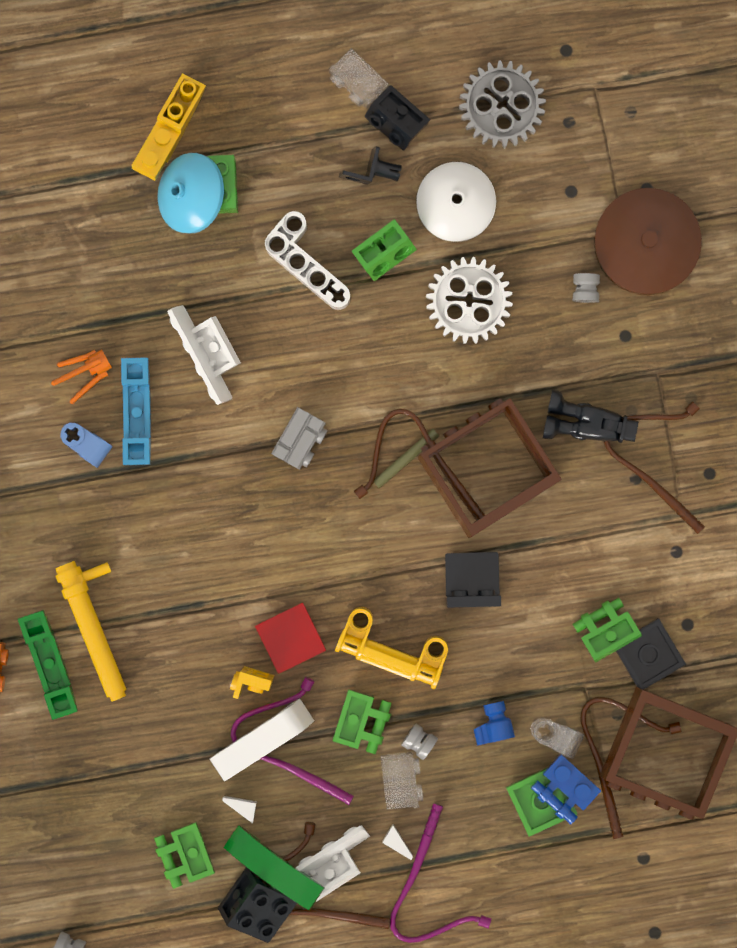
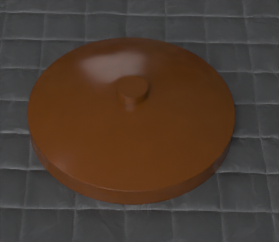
(647, 241)

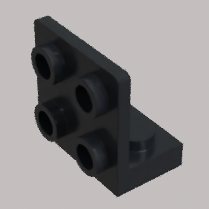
(472, 580)
(255, 907)

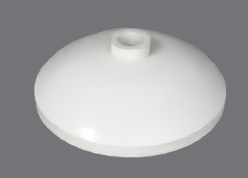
(451, 220)

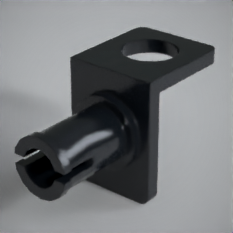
(375, 167)

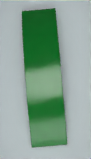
(49, 664)
(273, 868)

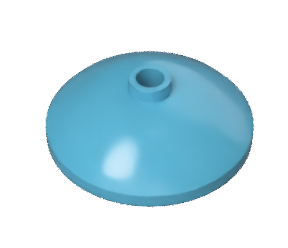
(199, 194)

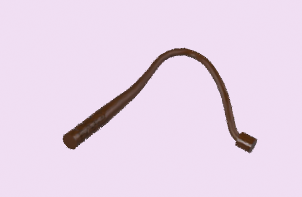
(458, 487)
(676, 506)
(608, 797)
(365, 919)

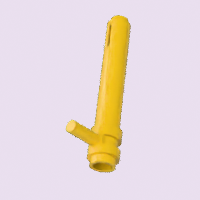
(76, 593)

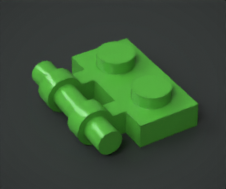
(610, 636)
(354, 718)
(192, 852)

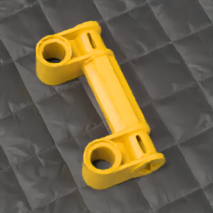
(390, 658)

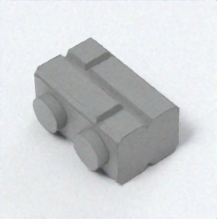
(299, 438)

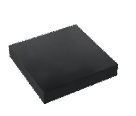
(651, 655)

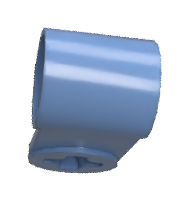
(89, 445)

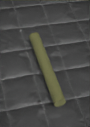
(403, 460)

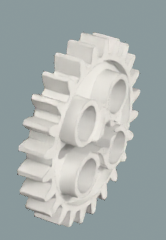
(471, 276)

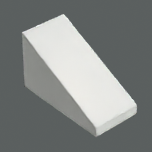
(242, 806)
(396, 842)

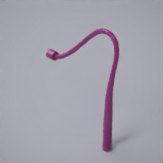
(318, 782)
(426, 839)

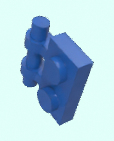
(571, 783)

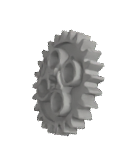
(518, 86)

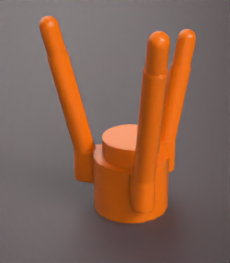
(95, 362)

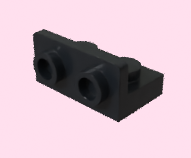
(396, 117)

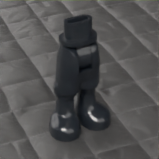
(592, 423)

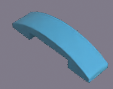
(136, 411)

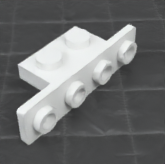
(208, 349)
(333, 863)

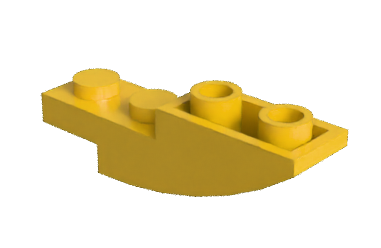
(169, 127)

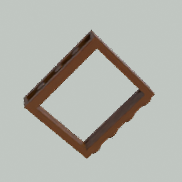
(530, 442)
(625, 734)

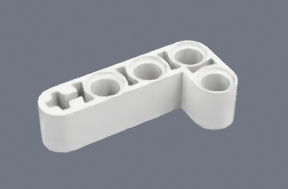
(310, 267)
(262, 740)

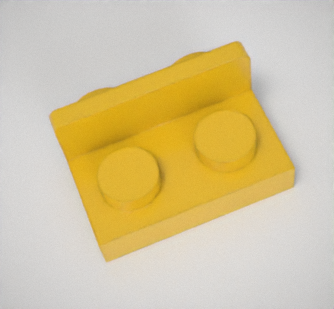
(255, 679)

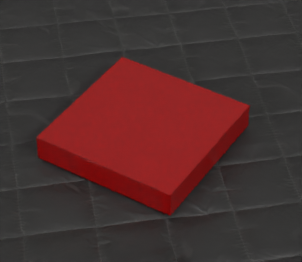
(290, 638)

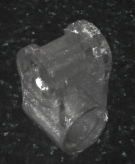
(560, 739)

